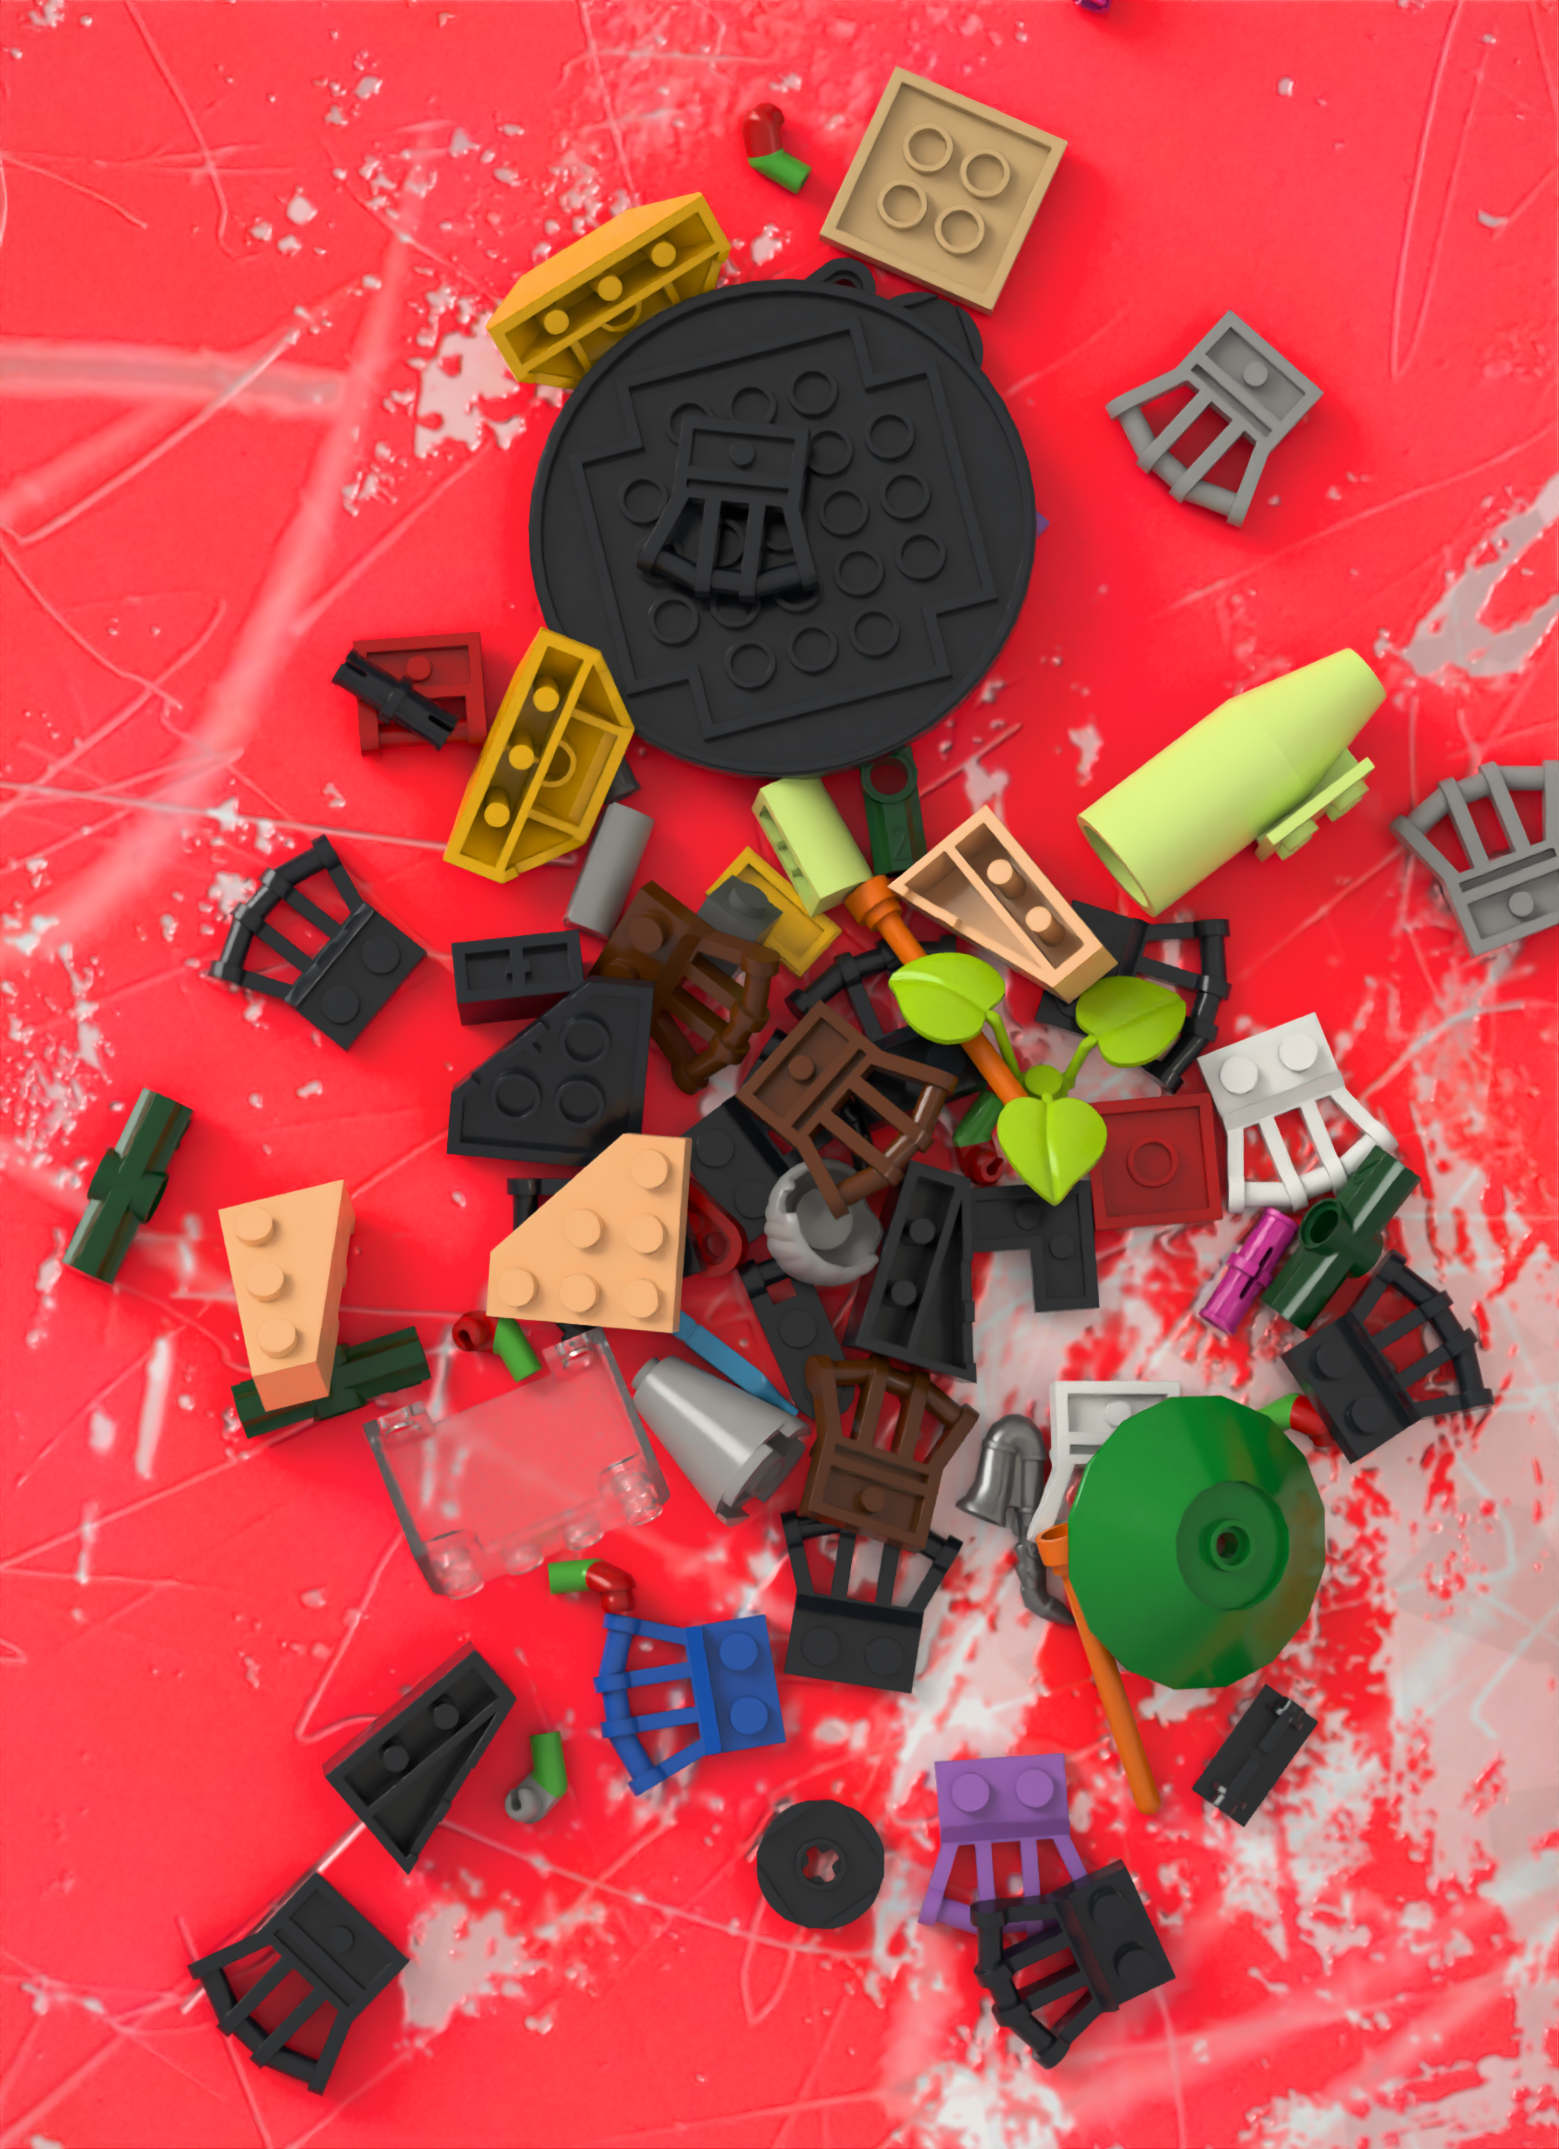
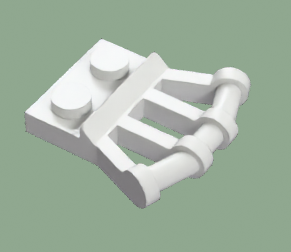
(1273, 1076)
(1081, 1421)

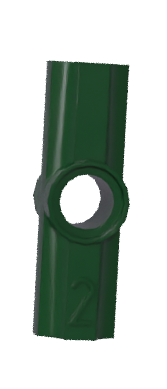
(895, 819)
(128, 1186)
(1340, 1238)
(357, 1376)

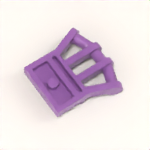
(997, 1803)

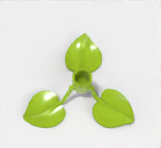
(1048, 1134)

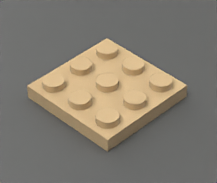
(943, 190)

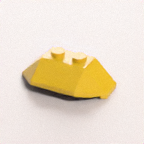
(605, 286)
(542, 762)

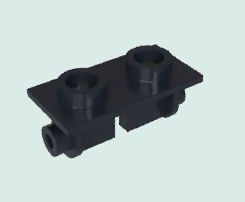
(1255, 1755)

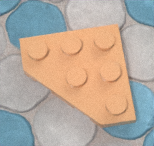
(603, 1244)

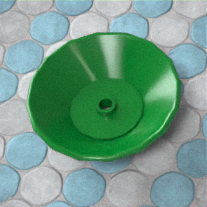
(1150, 1534)

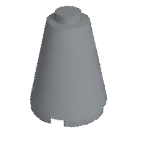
(718, 1434)

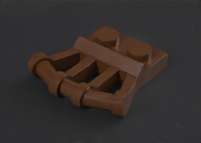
(665, 944)
(816, 1075)
(867, 1487)

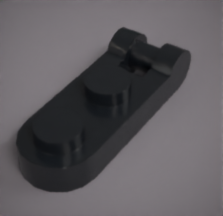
(793, 1330)

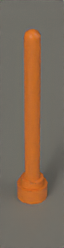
(878, 908)
(1054, 1553)

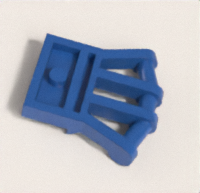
(730, 1686)

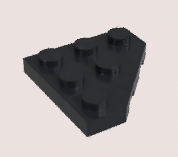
(562, 1081)

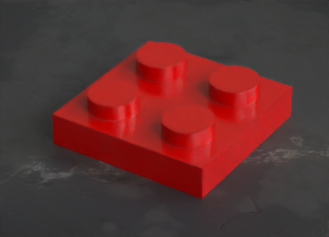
(1156, 1163)

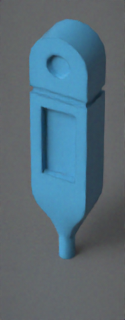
(729, 1363)

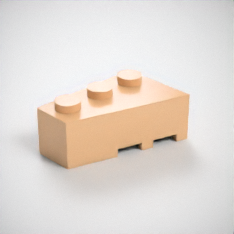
(1005, 905)
(288, 1286)

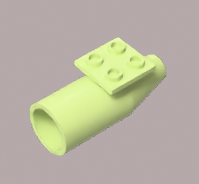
(1240, 775)

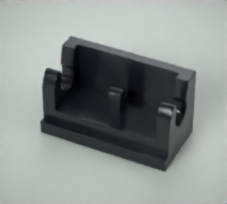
(515, 975)

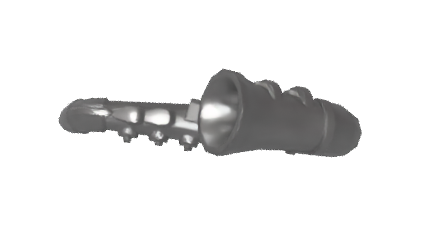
(1013, 1476)

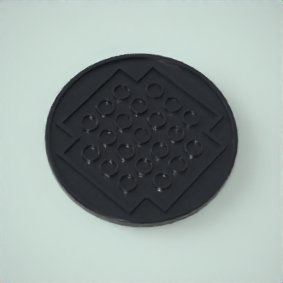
(908, 510)

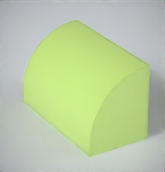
(811, 842)

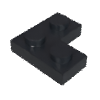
(1056, 1237)

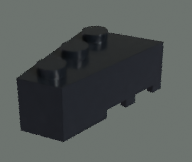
(920, 1292)
(420, 1751)

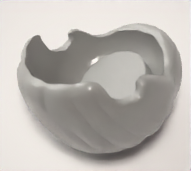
(810, 1240)

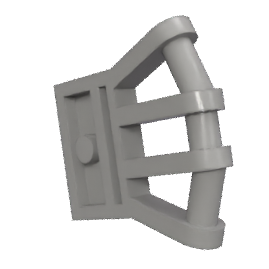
(1242, 383)
(1502, 897)

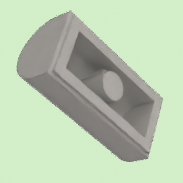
(608, 871)

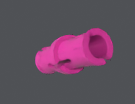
(1249, 1271)

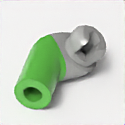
(543, 1785)

